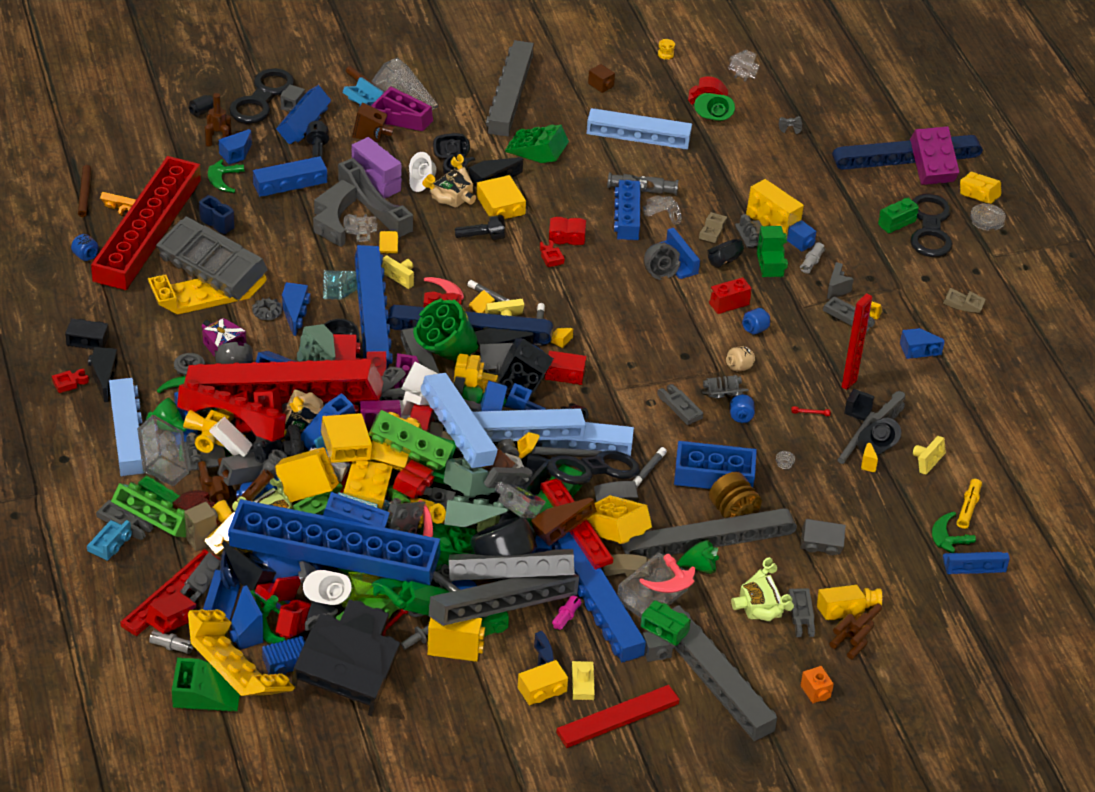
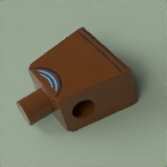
(371, 124)

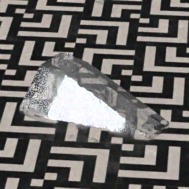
(399, 76)

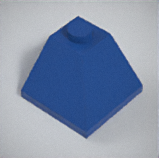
(246, 621)

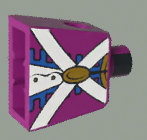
(220, 333)

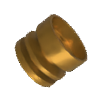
(734, 496)

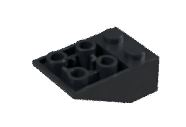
(523, 366)

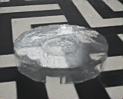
(987, 216)

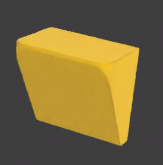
(388, 242)
(479, 303)
(876, 310)
(562, 336)
(527, 444)
(869, 459)

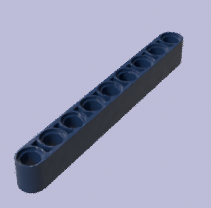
(897, 153)
(406, 317)

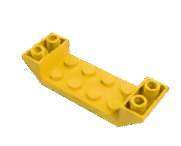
(192, 294)
(209, 638)

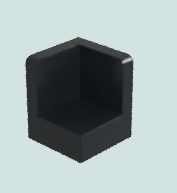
(859, 404)

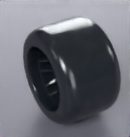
(505, 539)

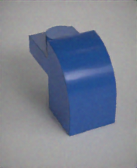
(519, 399)

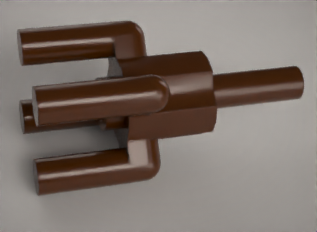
(217, 121)
(214, 485)
(856, 629)

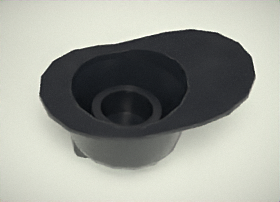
(881, 434)

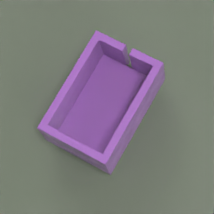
(379, 165)

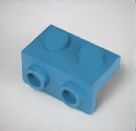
(363, 92)
(110, 539)

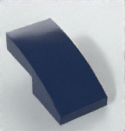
(543, 647)

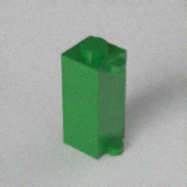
(418, 596)

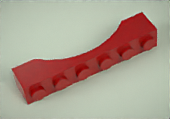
(263, 421)

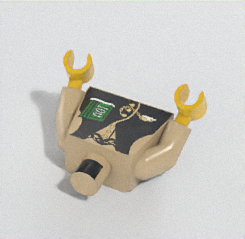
(453, 187)
(302, 409)

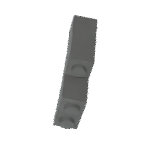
(329, 209)
(241, 468)

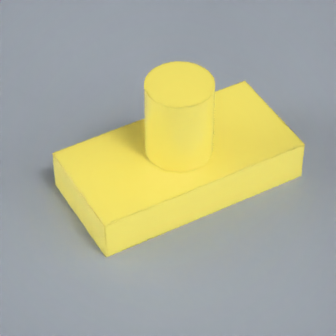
(399, 271)
(507, 308)
(931, 455)
(582, 680)

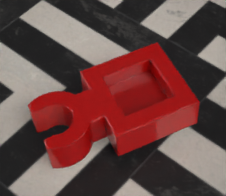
(551, 255)
(67, 381)

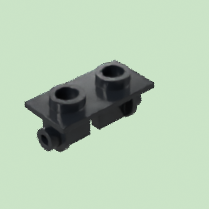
(263, 450)

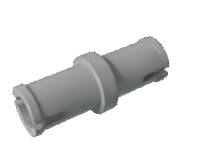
(812, 258)
(171, 642)

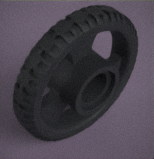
(292, 443)

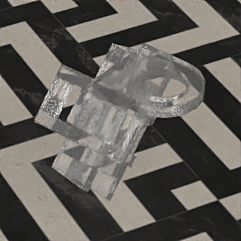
(741, 60)
(659, 203)
(360, 225)

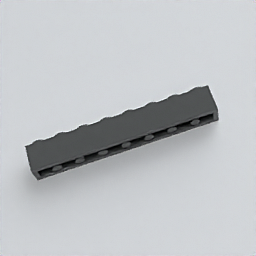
(510, 88)
(500, 597)
(725, 682)

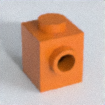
(817, 684)

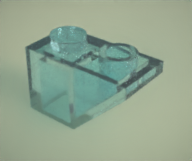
(338, 284)

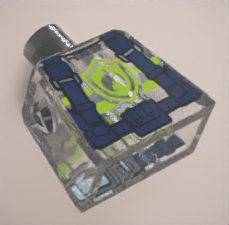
(519, 500)

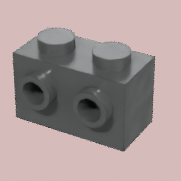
(822, 537)

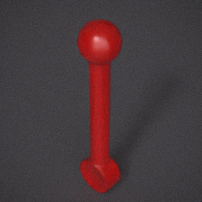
(795, 410)
(394, 620)

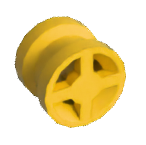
(666, 49)
(872, 597)

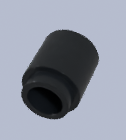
(201, 105)

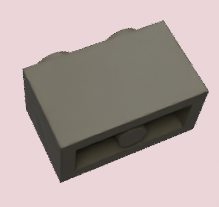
(199, 524)

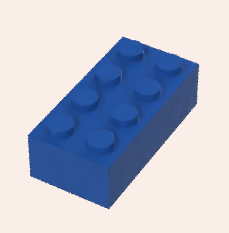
(704, 464)

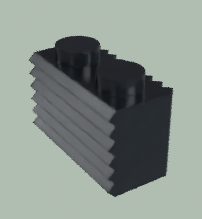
(87, 334)

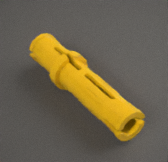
(971, 498)

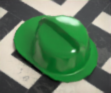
(714, 106)

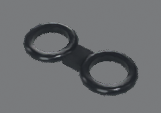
(261, 96)
(931, 226)
(593, 466)

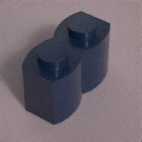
(216, 214)

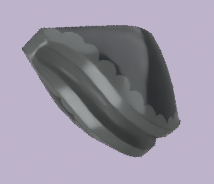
(314, 612)

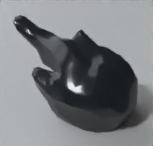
(447, 167)

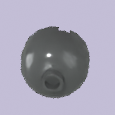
(661, 260)
(232, 353)

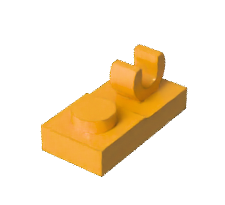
(112, 201)

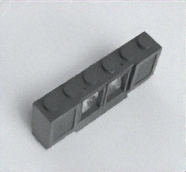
(211, 258)

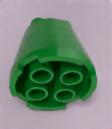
(445, 330)

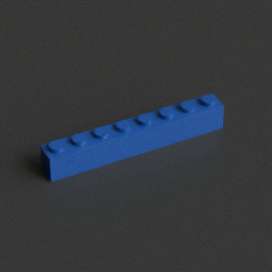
(372, 301)
(604, 604)

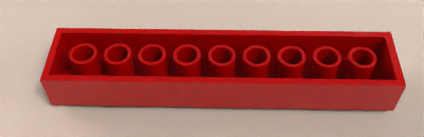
(146, 223)
(326, 379)

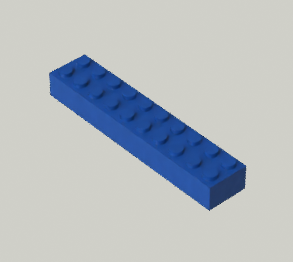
(334, 542)

